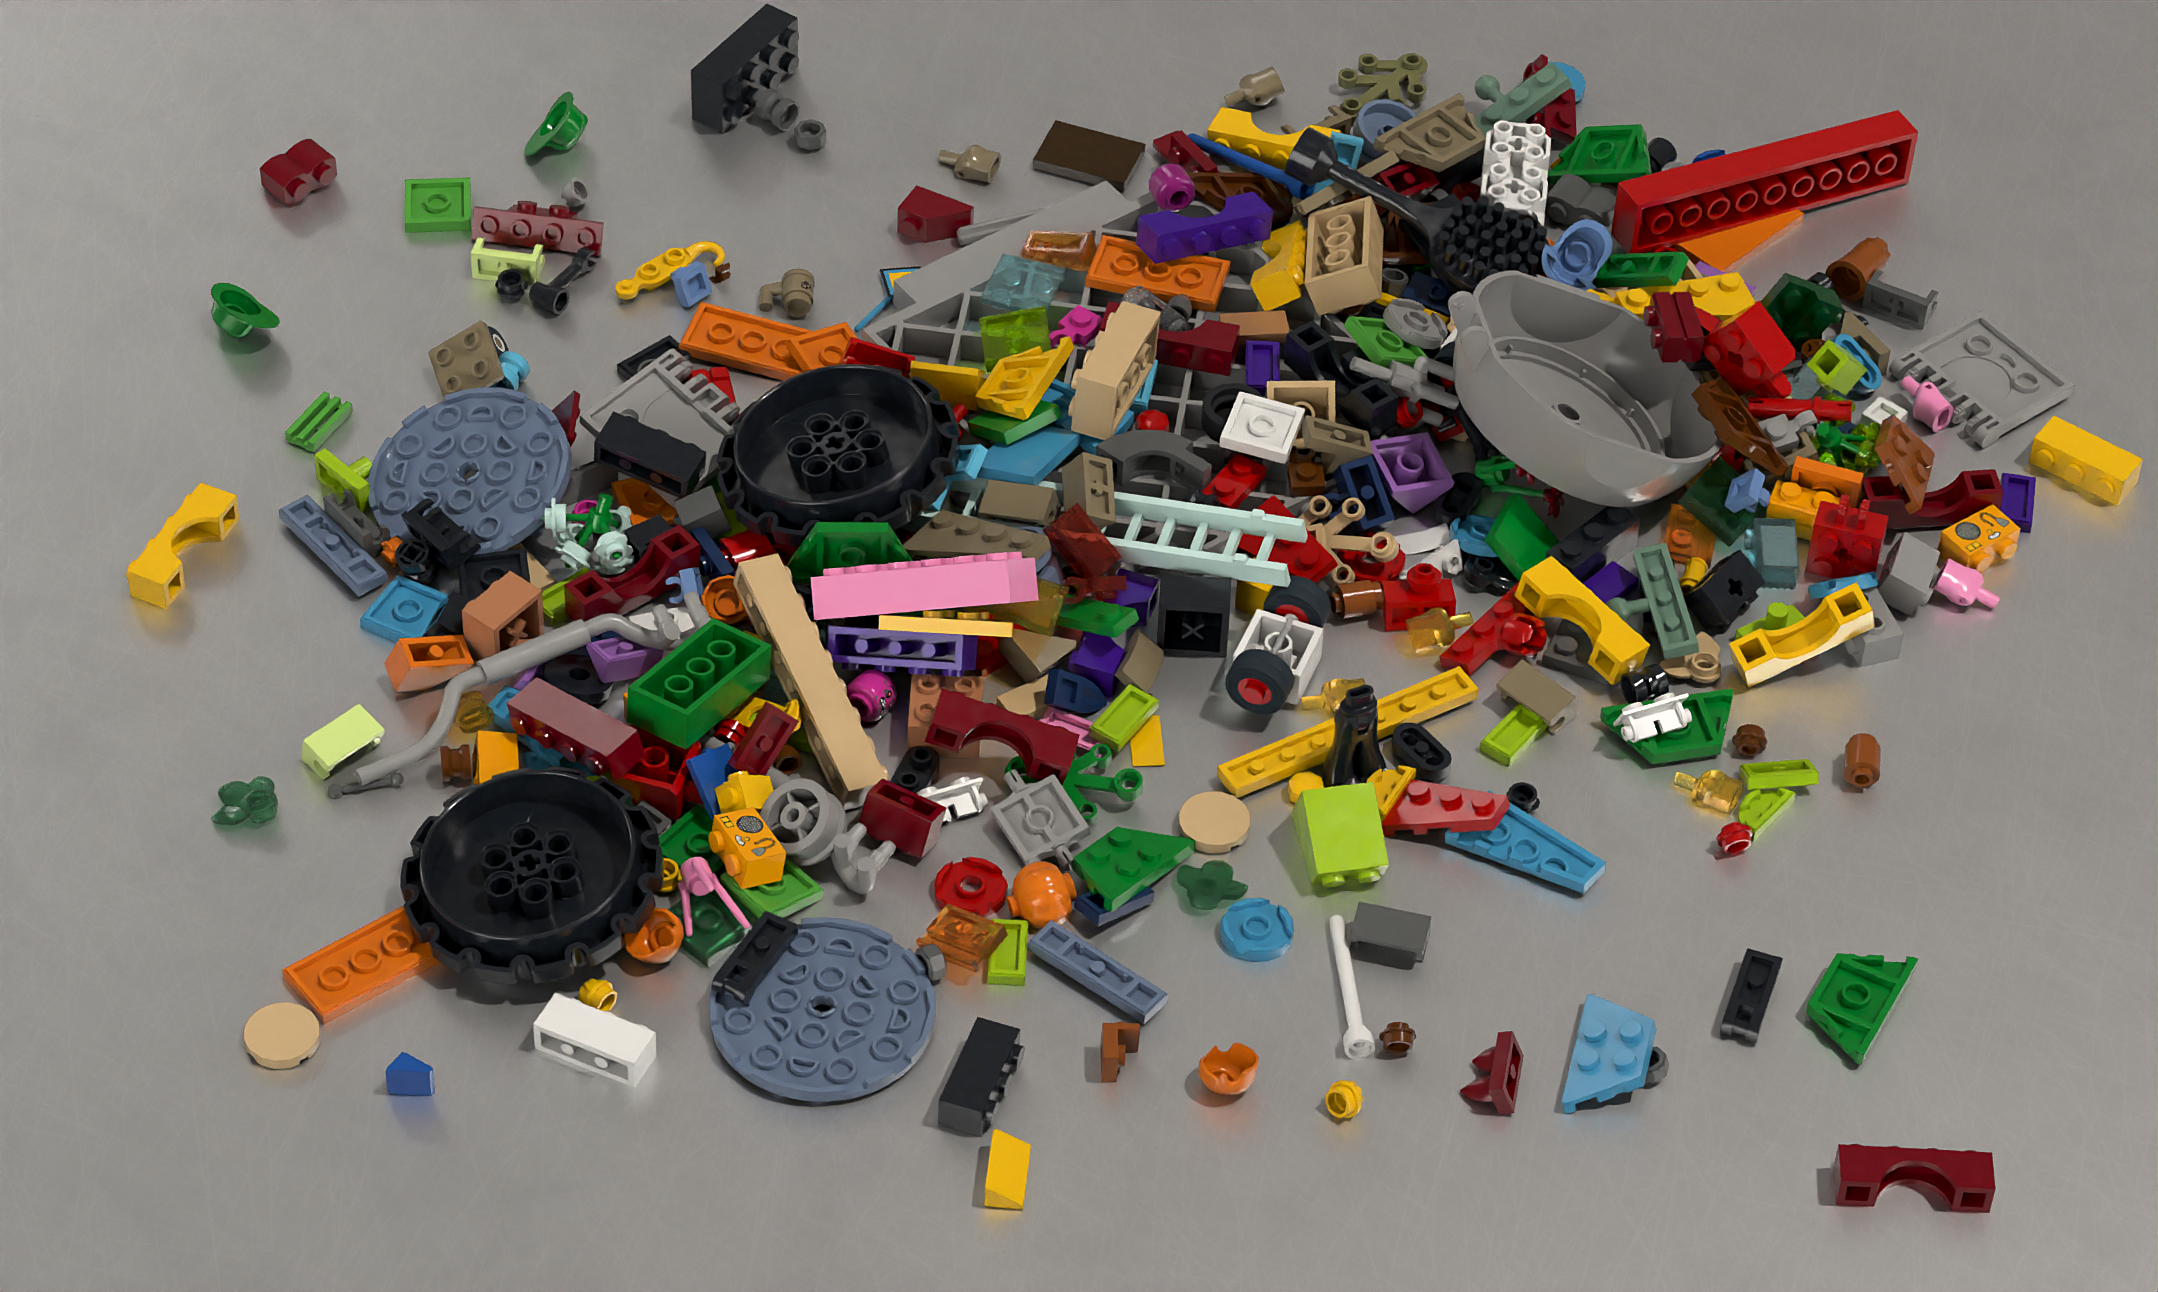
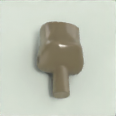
(1257, 89)
(973, 163)

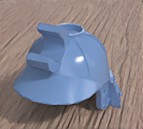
(1578, 254)

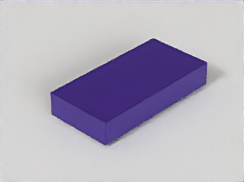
(1261, 364)
(2018, 499)
(1612, 582)

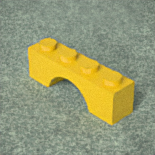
(1236, 131)
(1284, 275)
(203, 517)
(1554, 592)
(1774, 651)

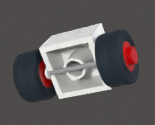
(1279, 648)

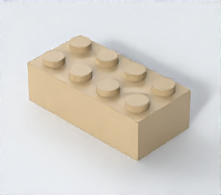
(1344, 256)
(1114, 370)

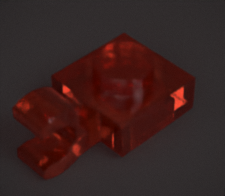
(1103, 587)

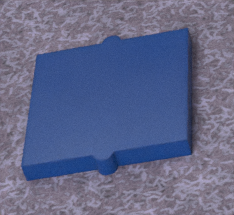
(709, 772)

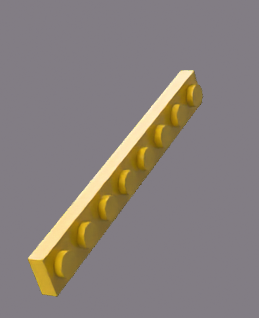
(1313, 744)

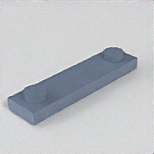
(333, 545)
(1098, 971)

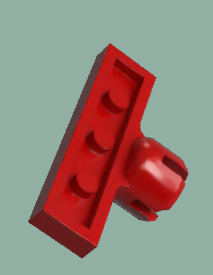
(1504, 626)

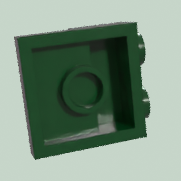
(1802, 309)

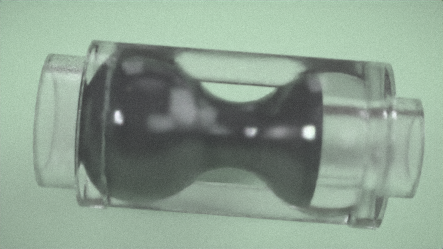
(1170, 318)

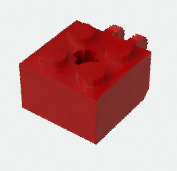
(1751, 353)
(1845, 540)
(662, 775)

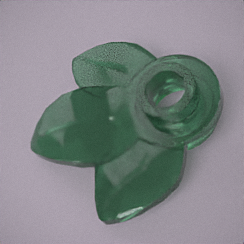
(247, 801)
(1210, 884)

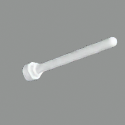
(1358, 1039)

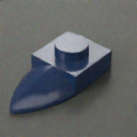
(1072, 693)

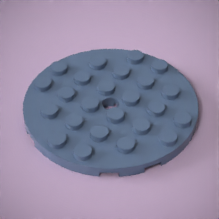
(487, 429)
(867, 1039)

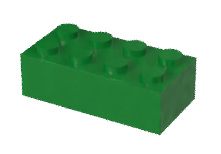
(698, 683)

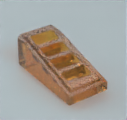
(1072, 249)

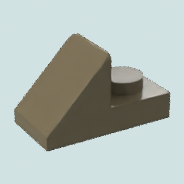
(1867, 341)
(1335, 442)

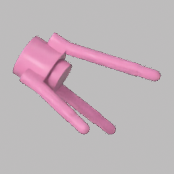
(700, 880)

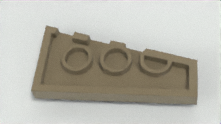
(961, 535)

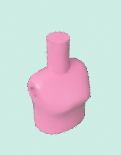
(1929, 404)
(1963, 585)

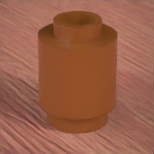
(1356, 599)
(1862, 760)

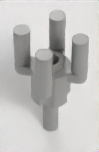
(1413, 383)

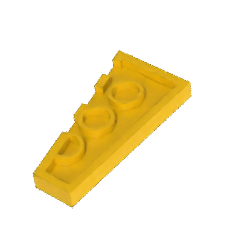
(1718, 295)

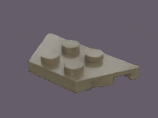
(1435, 136)
(1337, 193)

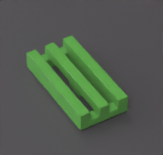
(313, 420)

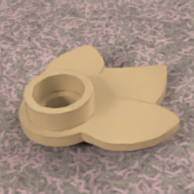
(1700, 666)

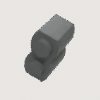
(1577, 200)

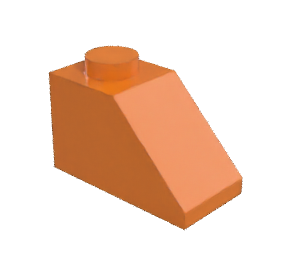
(427, 661)

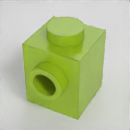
(1836, 368)

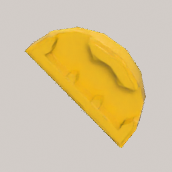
(1390, 786)

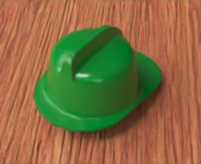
(560, 128)
(239, 311)

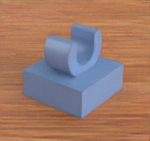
(691, 283)
(1747, 492)
(689, 581)

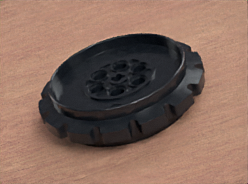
(838, 450)
(532, 875)

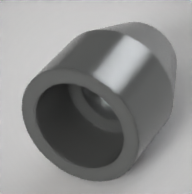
(1182, 305)

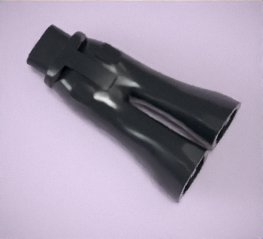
(1355, 740)

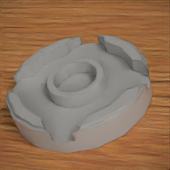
(1414, 325)

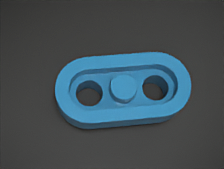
(1872, 378)

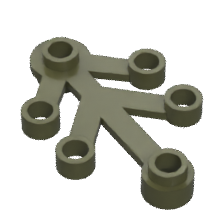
(1408, 67)

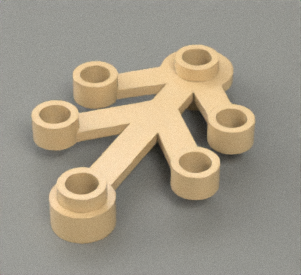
(1348, 543)

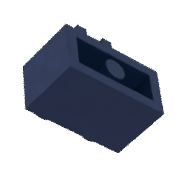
(1362, 481)

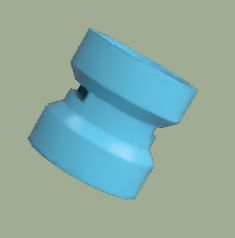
(514, 369)

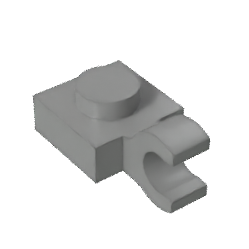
(1785, 433)

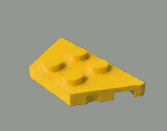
(1022, 380)
(945, 622)

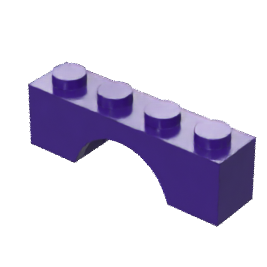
(1173, 236)
(1099, 654)

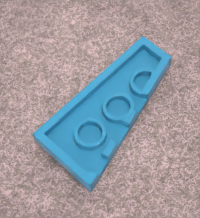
(1534, 849)

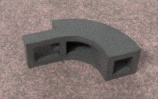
(1155, 453)

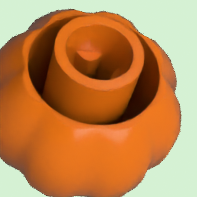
(1041, 895)

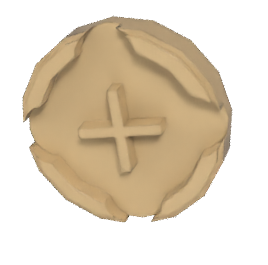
(1214, 821)
(281, 1035)

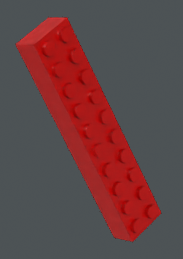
(1763, 182)

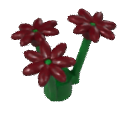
(1497, 470)

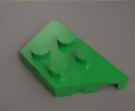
(1605, 155)
(845, 546)
(1698, 739)
(1128, 862)
(1858, 999)

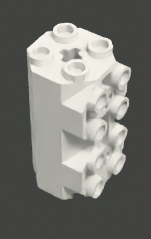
(1517, 169)

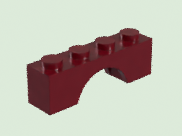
(1205, 348)
(1947, 506)
(664, 558)
(963, 720)
(1959, 1177)

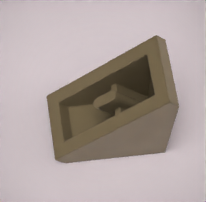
(1034, 653)

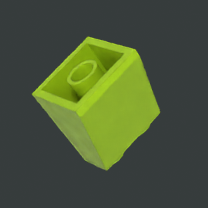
(1341, 834)

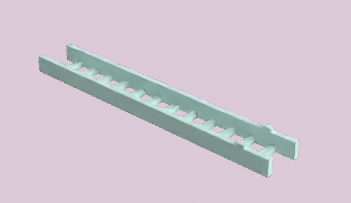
(1172, 513)

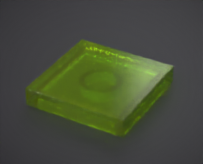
(1013, 334)

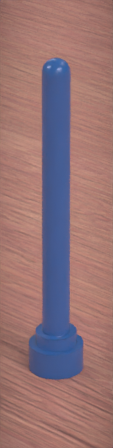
(1294, 186)

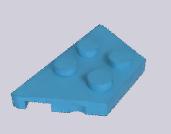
(1608, 1053)

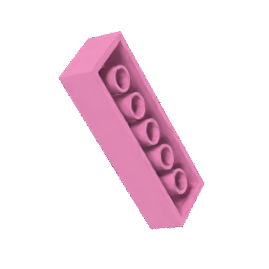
(924, 585)

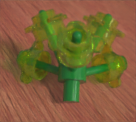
(1862, 442)

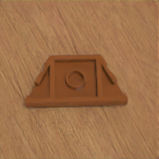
(1906, 459)

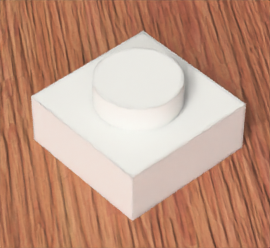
(1880, 410)

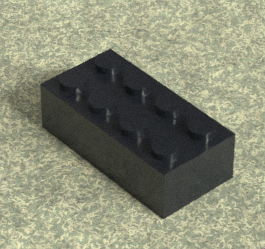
(744, 67)

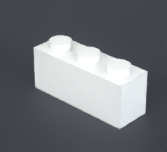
(595, 1039)

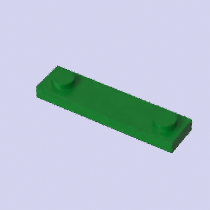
(1641, 270)
(1098, 617)

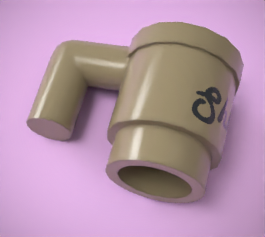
(796, 292)

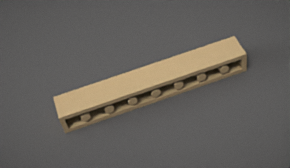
(809, 676)

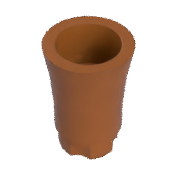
(1855, 268)

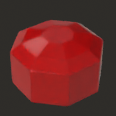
(1152, 421)

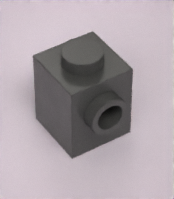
(702, 510)

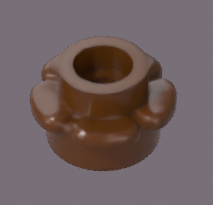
(1750, 740)
(1397, 1037)

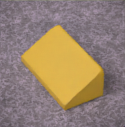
(1007, 1171)

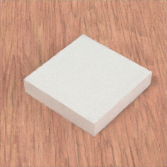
(1262, 427)

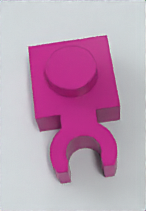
(1079, 325)

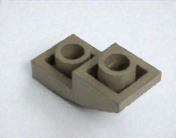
(1141, 662)

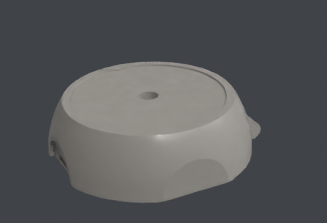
(1576, 391)

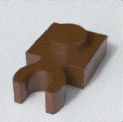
(1305, 474)

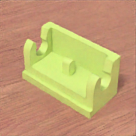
(489, 263)
(340, 740)

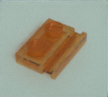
(1688, 537)
(963, 937)

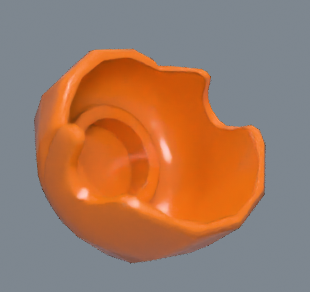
(723, 601)
(657, 939)
(1230, 1070)

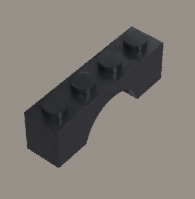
(1314, 357)

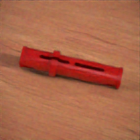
(1823, 409)

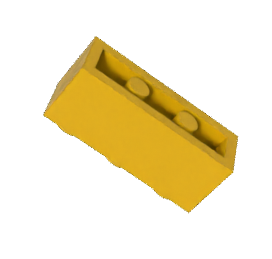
(2085, 460)

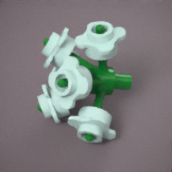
(578, 538)

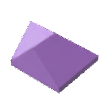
(1411, 469)

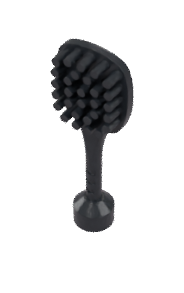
(1463, 240)

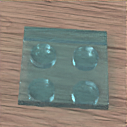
(1022, 284)

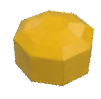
(1303, 781)

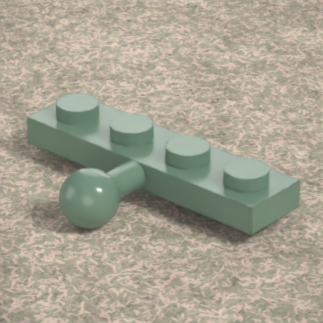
(1522, 100)
(1662, 599)

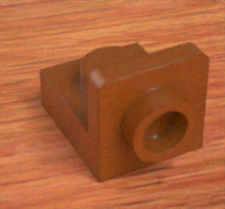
(1115, 1042)

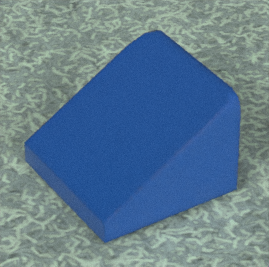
(409, 1077)

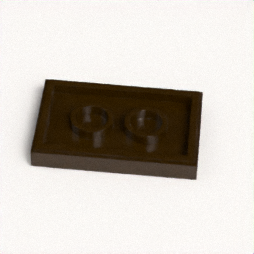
(1089, 155)

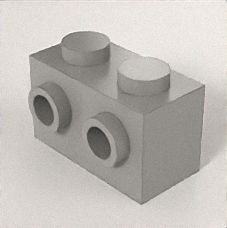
(1908, 574)
(1882, 641)

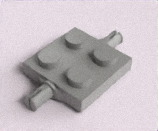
(1040, 820)

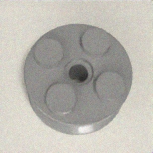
(804, 820)

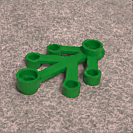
(1074, 780)

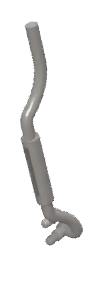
(527, 656)
(858, 880)

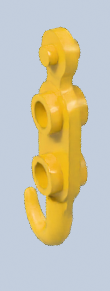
(658, 270)

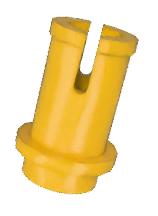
(1692, 574)

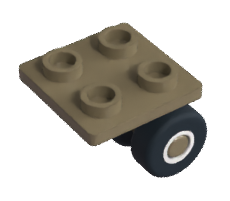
(469, 359)

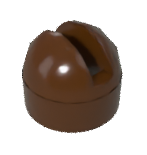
(788, 760)

